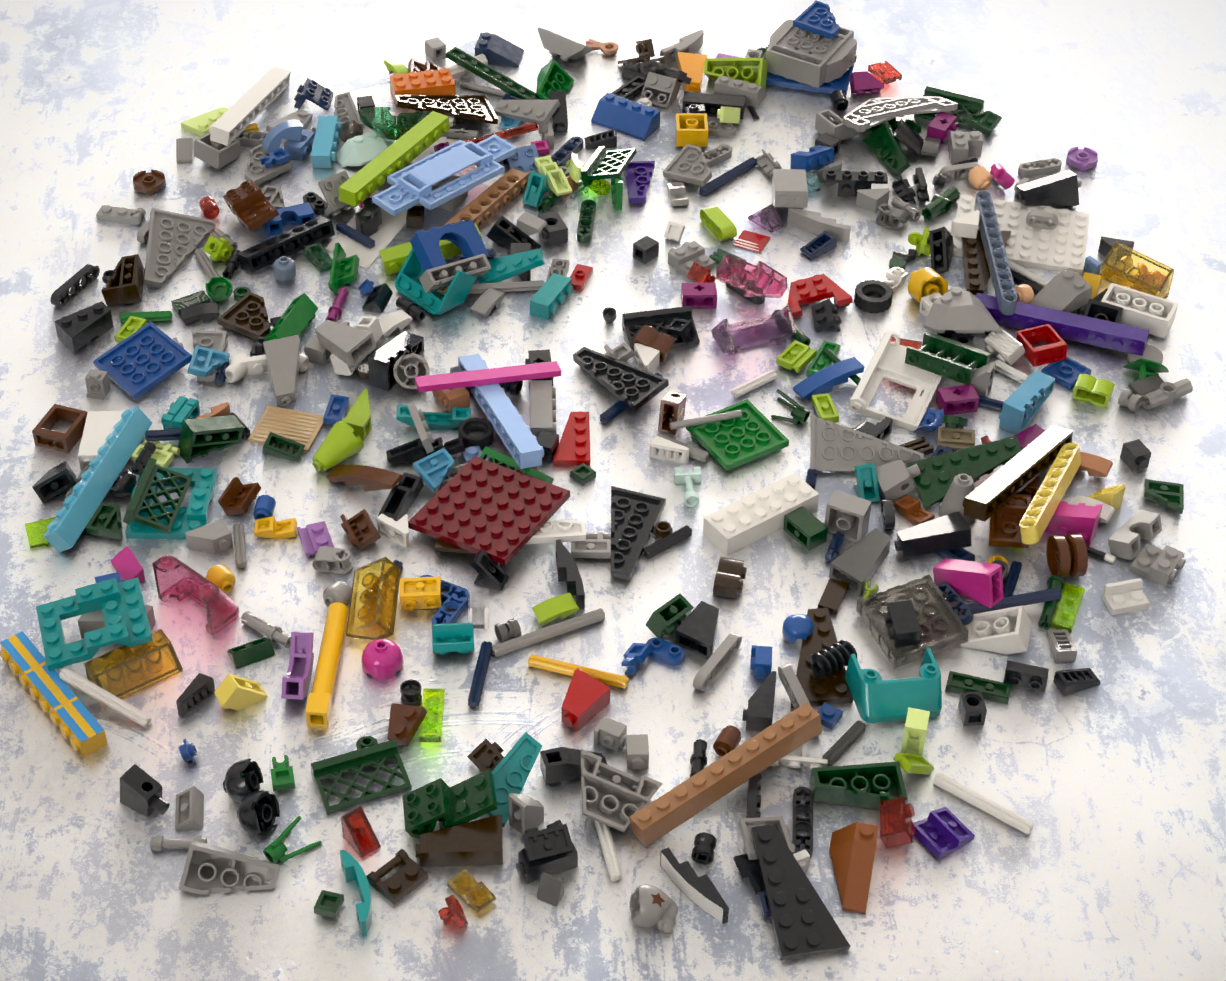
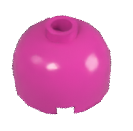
(382, 659)

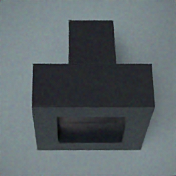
(258, 348)

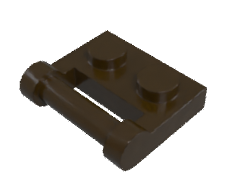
(402, 881)

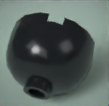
(242, 779)
(258, 813)

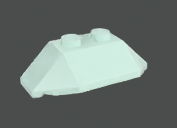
(361, 149)

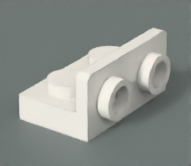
(1125, 596)

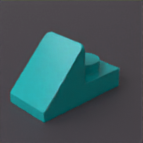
(535, 187)
(866, 482)

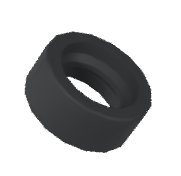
(476, 424)

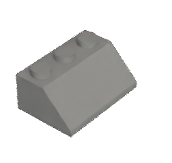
(727, 86)

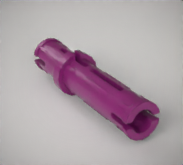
(336, 309)

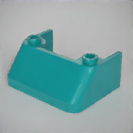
(433, 302)
(889, 699)

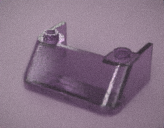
(754, 332)

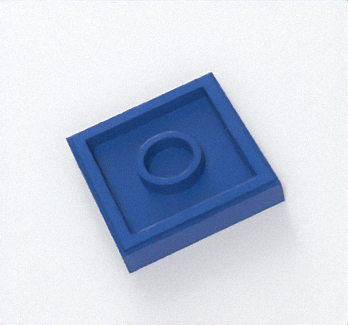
(1066, 372)

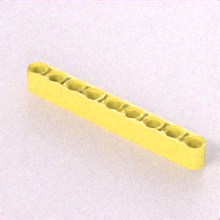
(1050, 493)

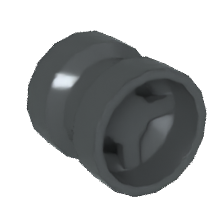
(508, 630)

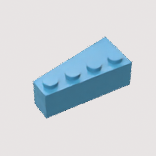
(1025, 402)

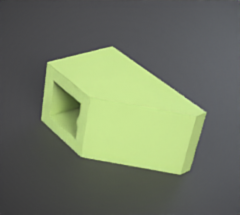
(729, 114)

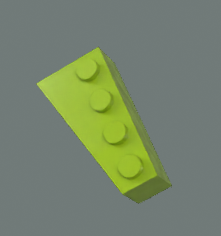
(745, 69)

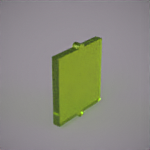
(36, 531)

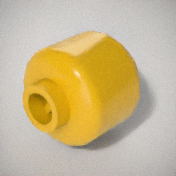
(222, 577)

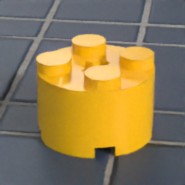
(926, 282)

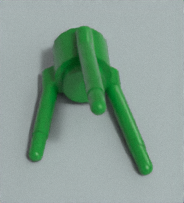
(276, 850)

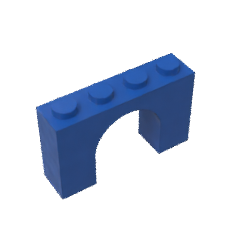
(462, 234)

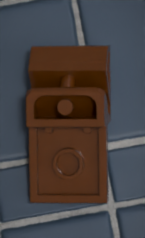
(250, 205)
(1005, 523)

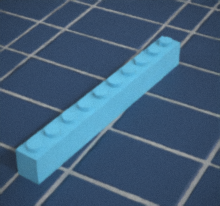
(97, 480)

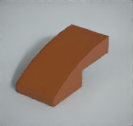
(911, 510)

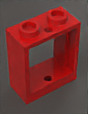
(1053, 352)

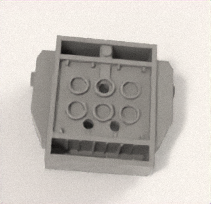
(809, 56)

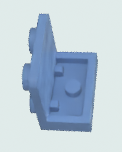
(523, 159)

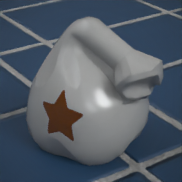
(652, 907)

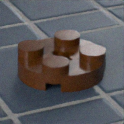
(149, 182)

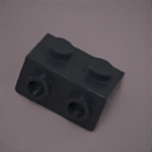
(826, 315)

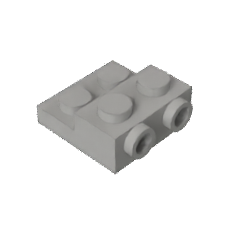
(684, 257)
(1158, 564)
(745, 829)

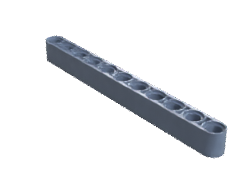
(995, 253)

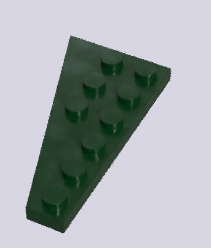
(974, 461)

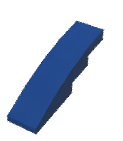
(824, 380)

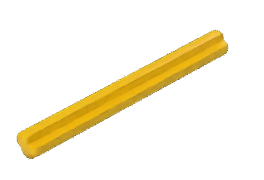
(568, 669)

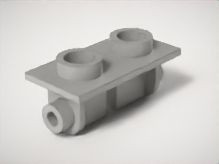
(767, 163)

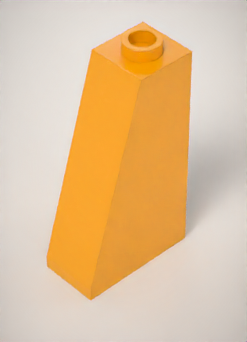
(694, 67)

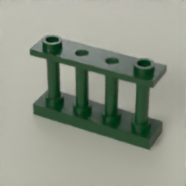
(946, 348)

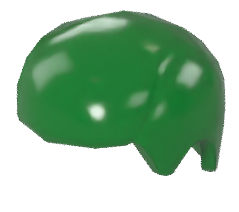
(219, 288)

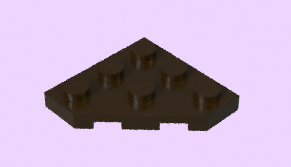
(247, 317)

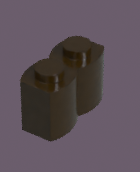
(728, 577)

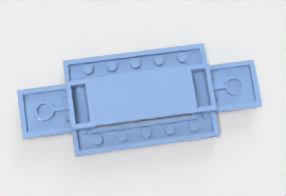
(415, 182)

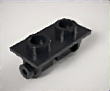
(903, 191)

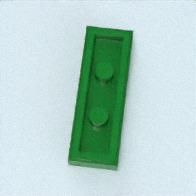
(820, 360)

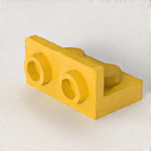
(420, 593)

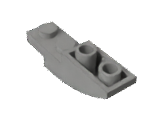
(687, 44)

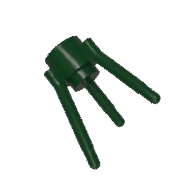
(798, 413)

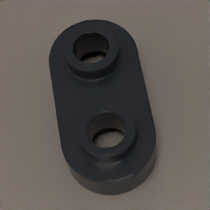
(316, 202)

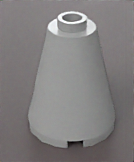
(960, 487)

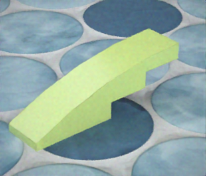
(555, 177)

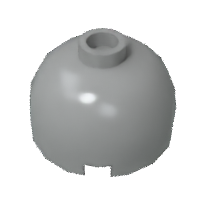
(408, 368)

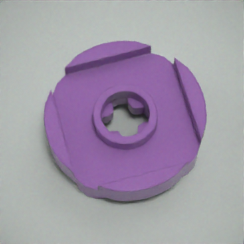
(1082, 158)

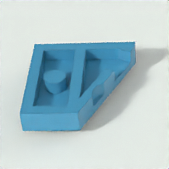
(206, 361)

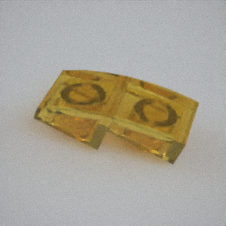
(471, 892)

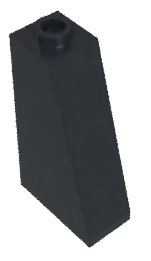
(1053, 190)
(934, 536)

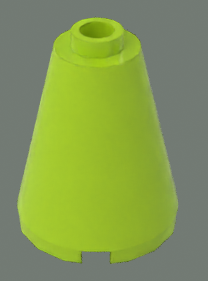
(337, 447)

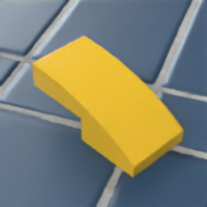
(270, 528)

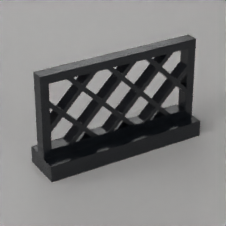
(657, 319)

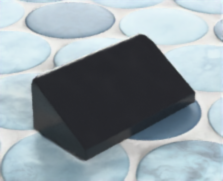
(378, 298)

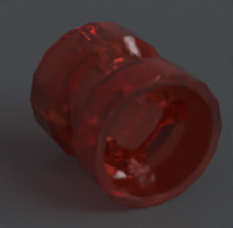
(209, 207)

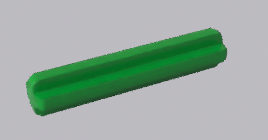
(151, 316)

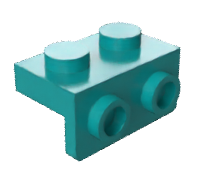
(452, 638)

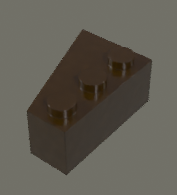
(126, 283)

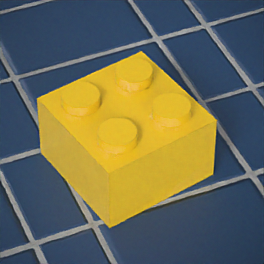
(691, 129)

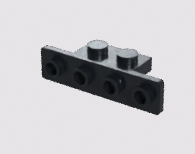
(852, 181)

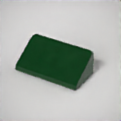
(251, 652)

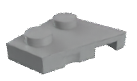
(274, 196)

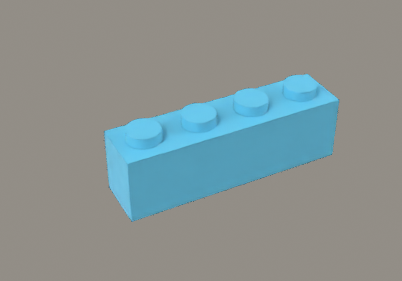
(325, 141)

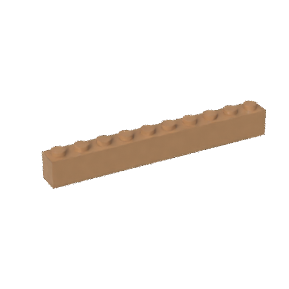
(725, 774)

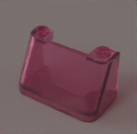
(180, 581)

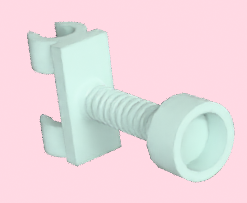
(691, 497)

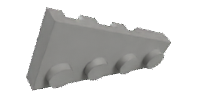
(209, 339)

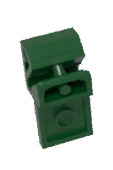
(448, 804)

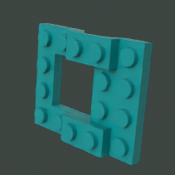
(188, 517)
(122, 613)

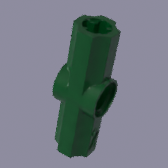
(940, 203)

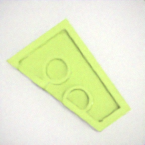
(201, 124)

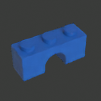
(816, 158)
(293, 215)

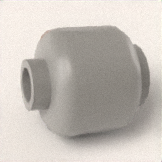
(337, 592)

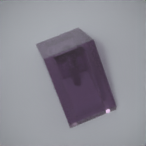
(767, 219)

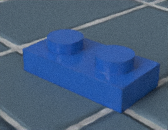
(335, 409)

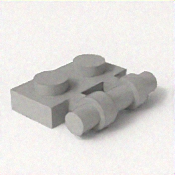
(596, 546)

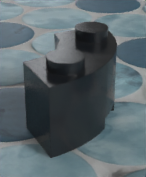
(368, 218)

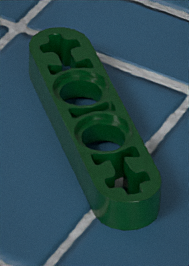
(589, 221)

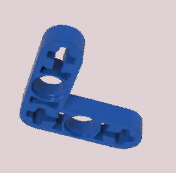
(455, 598)

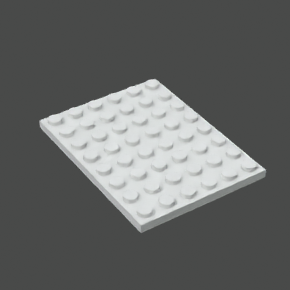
(1035, 246)

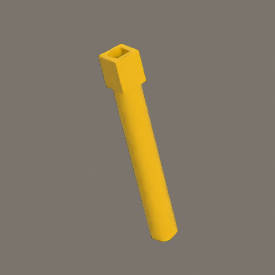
(319, 700)

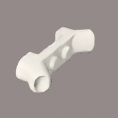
(242, 366)

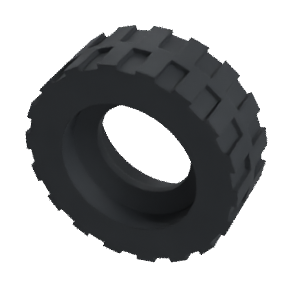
(873, 287)

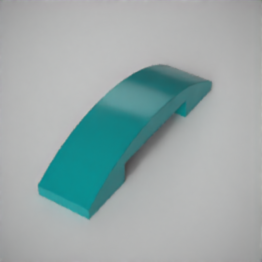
(435, 420)
(353, 871)

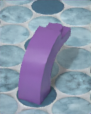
(298, 677)

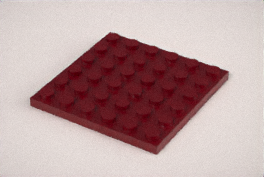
(489, 509)

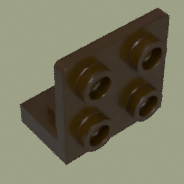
(645, 51)

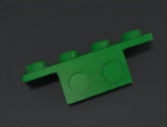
(343, 269)

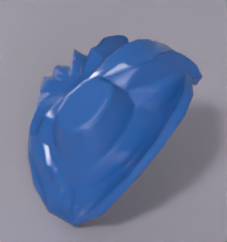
(931, 420)

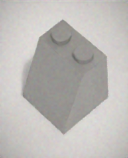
(789, 188)

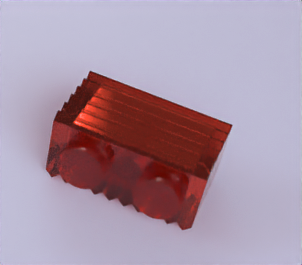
(896, 822)

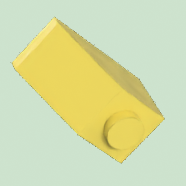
(239, 692)

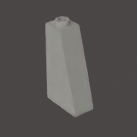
(345, 341)
(283, 365)

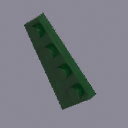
(887, 148)

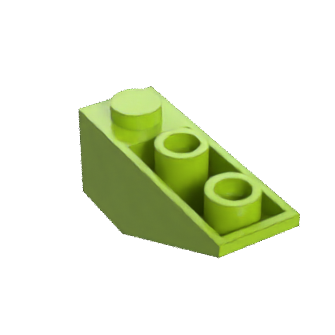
(359, 416)

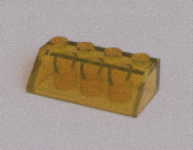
(1136, 271)
(373, 600)
(134, 668)

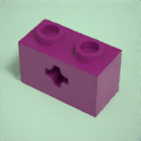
(941, 126)
(699, 295)
(957, 399)

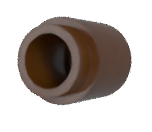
(727, 740)

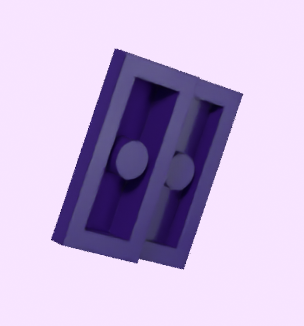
(942, 833)

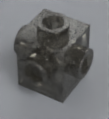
(350, 130)

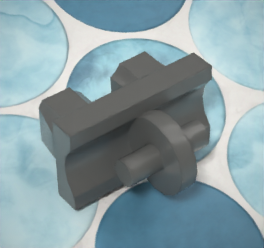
(652, 65)

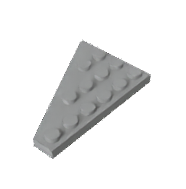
(170, 242)

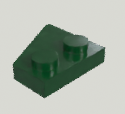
(984, 122)
(1165, 493)

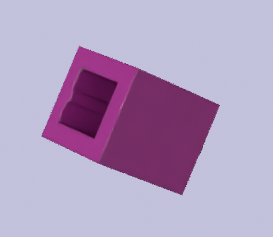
(864, 82)

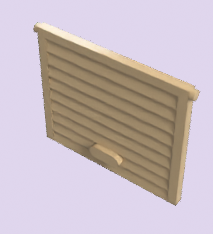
(289, 423)

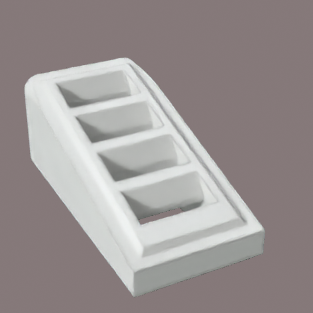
(662, 449)

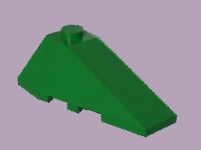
(552, 78)

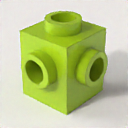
(218, 248)

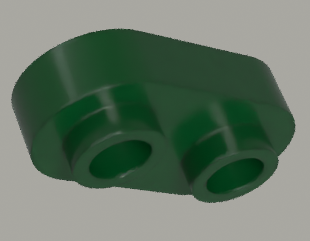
(954, 422)

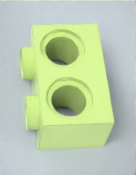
(915, 731)

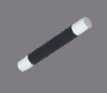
(1101, 555)

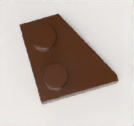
(404, 722)

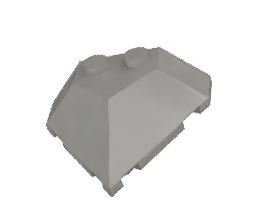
(960, 312)

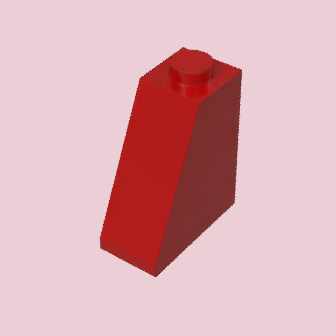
(583, 700)

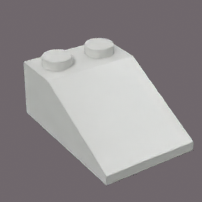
(1000, 631)

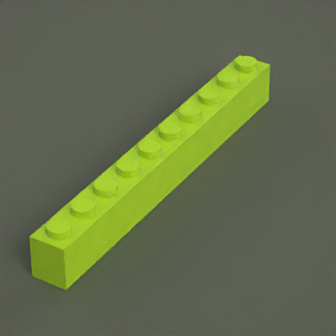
(393, 158)

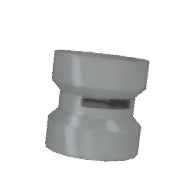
(1130, 400)

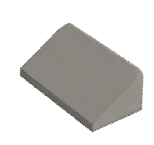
(189, 810)

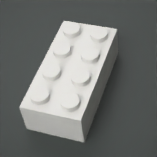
(1142, 309)

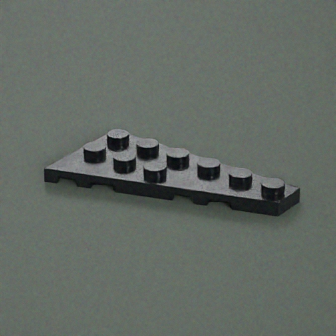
(625, 381)
(796, 910)

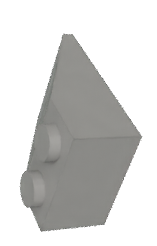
(1064, 292)

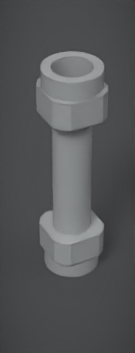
(159, 843)

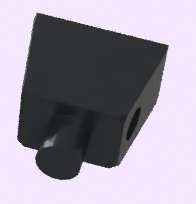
(141, 792)

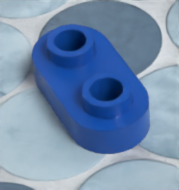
(666, 651)

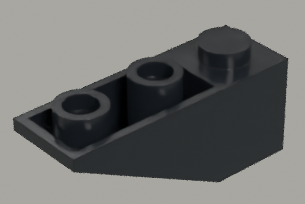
(562, 764)

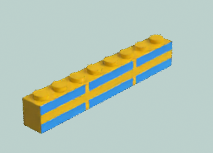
(53, 694)

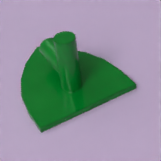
(1146, 367)

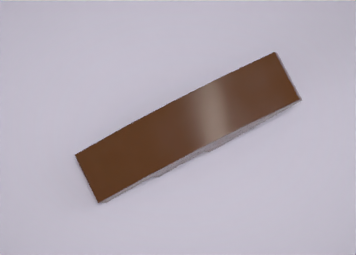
(366, 476)

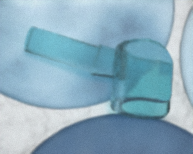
(581, 189)

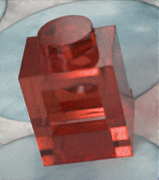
(700, 274)

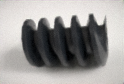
(831, 658)

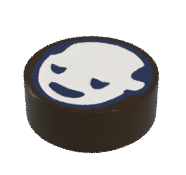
(362, 371)

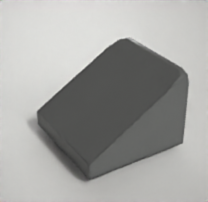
(550, 889)

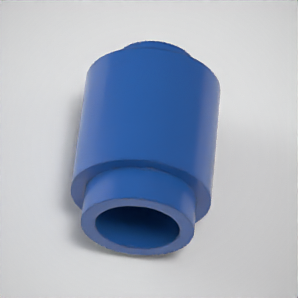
(264, 507)

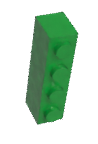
(294, 319)

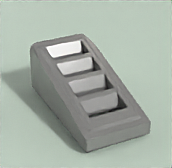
(1064, 649)

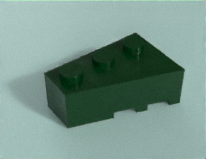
(208, 434)

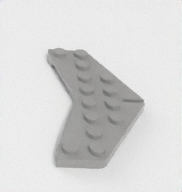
(878, 110)

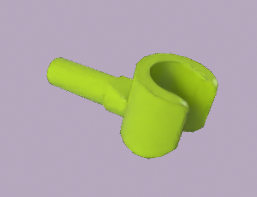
(870, 591)

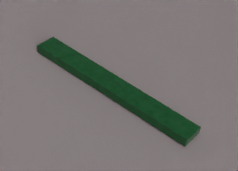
(491, 75)

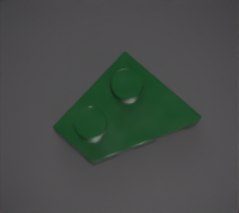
(106, 522)

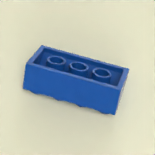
(626, 116)

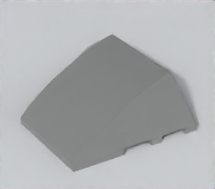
(612, 794)

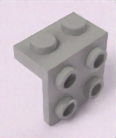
(330, 191)

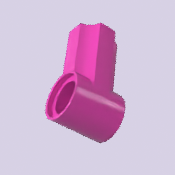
(1001, 176)

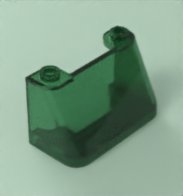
(384, 123)

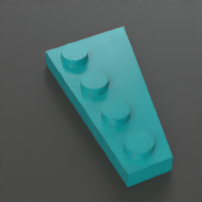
(512, 265)
(513, 772)

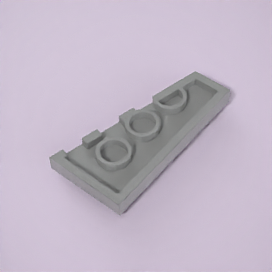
(346, 109)
(527, 110)

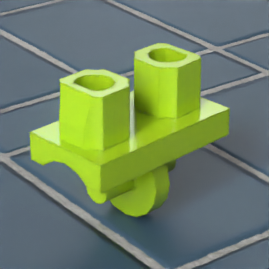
(921, 242)

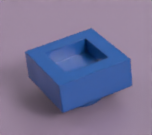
(829, 715)

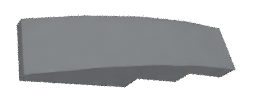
(815, 224)

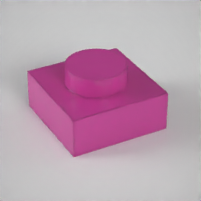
(542, 147)

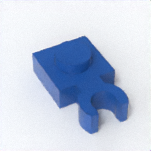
(276, 157)

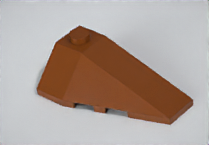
(852, 860)

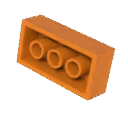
(423, 83)

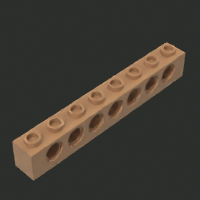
(493, 199)

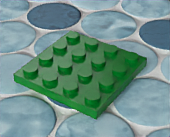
(740, 438)

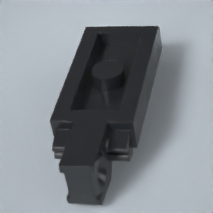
(921, 186)

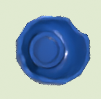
(797, 627)

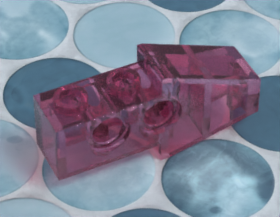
(755, 280)

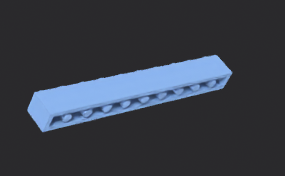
(504, 417)

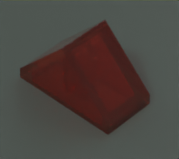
(359, 832)

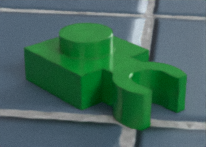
(282, 775)

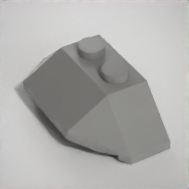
(561, 45)

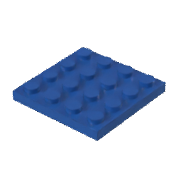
(143, 360)

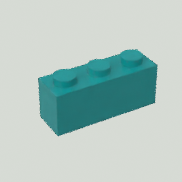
(551, 296)

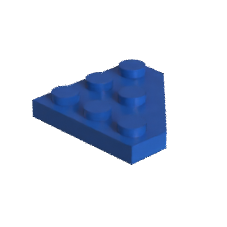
(818, 20)

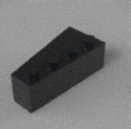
(383, 360)

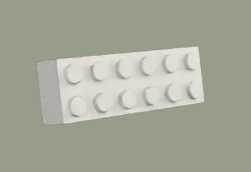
(758, 514)

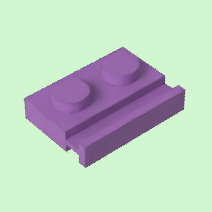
(313, 537)

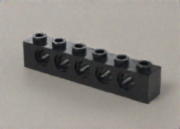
(285, 244)

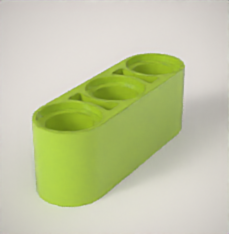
(718, 223)

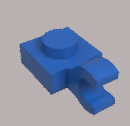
(635, 654)

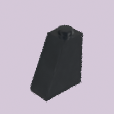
(559, 119)
(699, 630)
(554, 865)

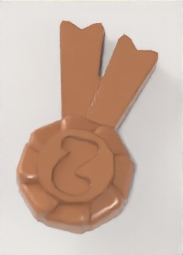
(607, 48)

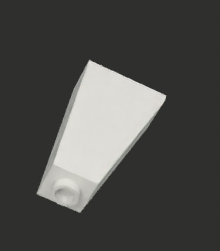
(96, 429)

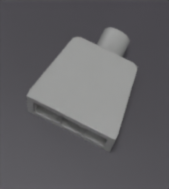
(896, 479)

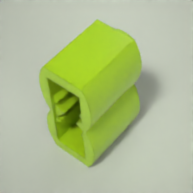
(1093, 390)

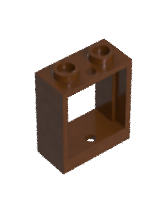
(64, 442)

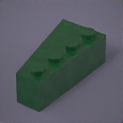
(858, 784)

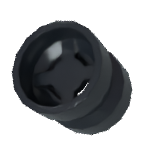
(513, 387)
(411, 693)
(704, 848)

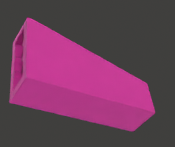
(972, 579)

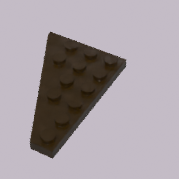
(460, 106)

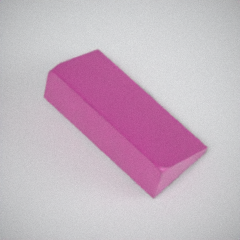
(127, 565)

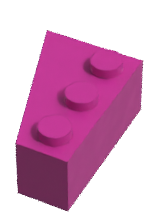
(1074, 520)

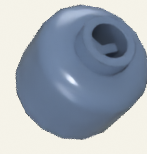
(284, 269)

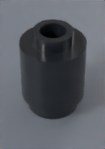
(839, 100)

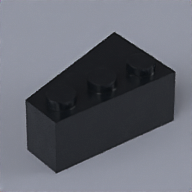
(83, 326)

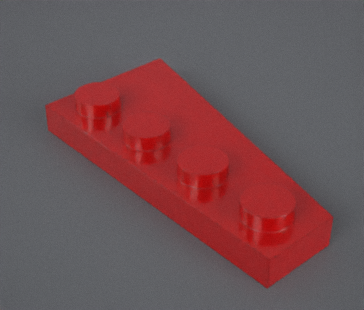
(575, 441)

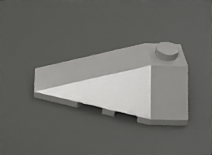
(221, 870)

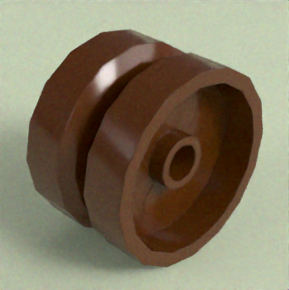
(1067, 555)

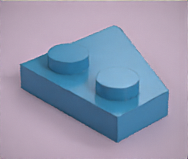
(434, 468)

